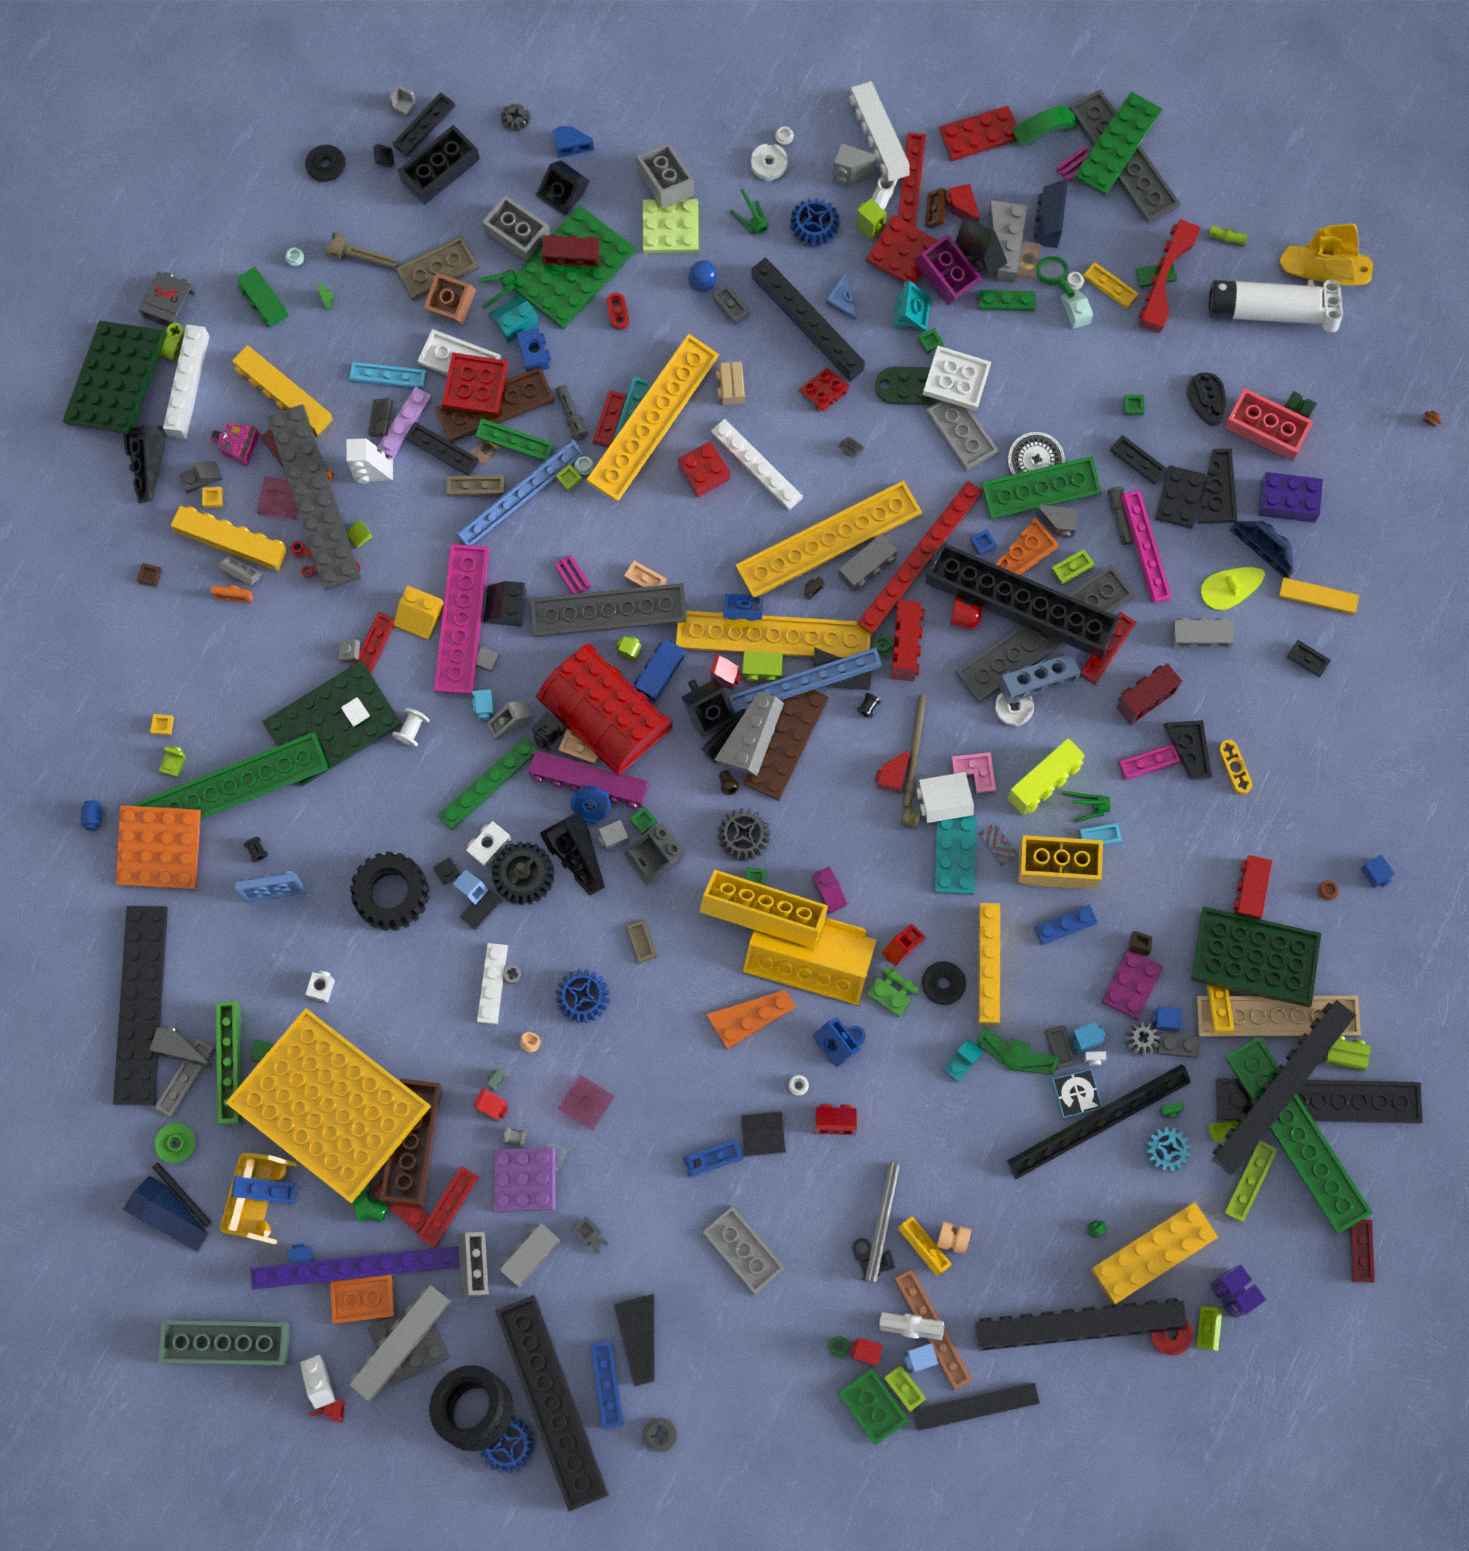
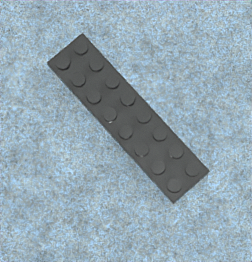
(1139, 176)
(608, 610)

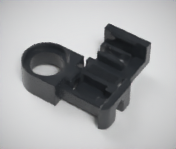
(884, 1265)

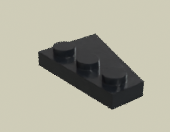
(859, 681)
(1191, 747)

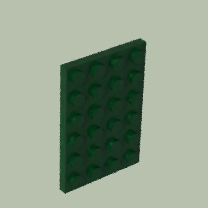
(114, 377)
(322, 713)
(1256, 957)

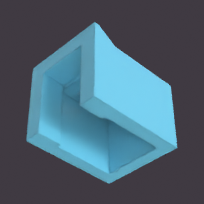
(483, 704)

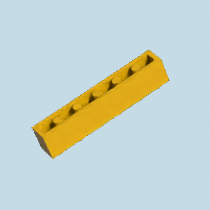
(279, 387)
(229, 538)
(989, 964)

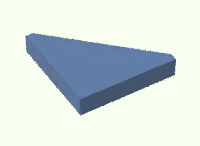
(842, 299)

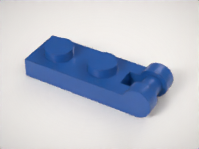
(713, 1158)

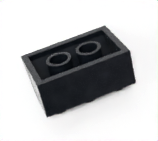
(980, 246)

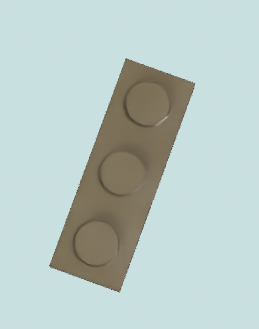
(476, 485)

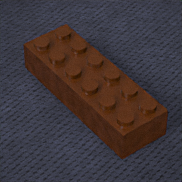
(409, 1164)

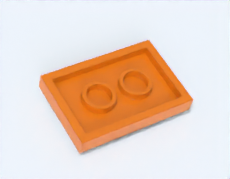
(362, 1299)

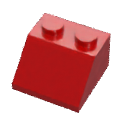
(836, 1120)

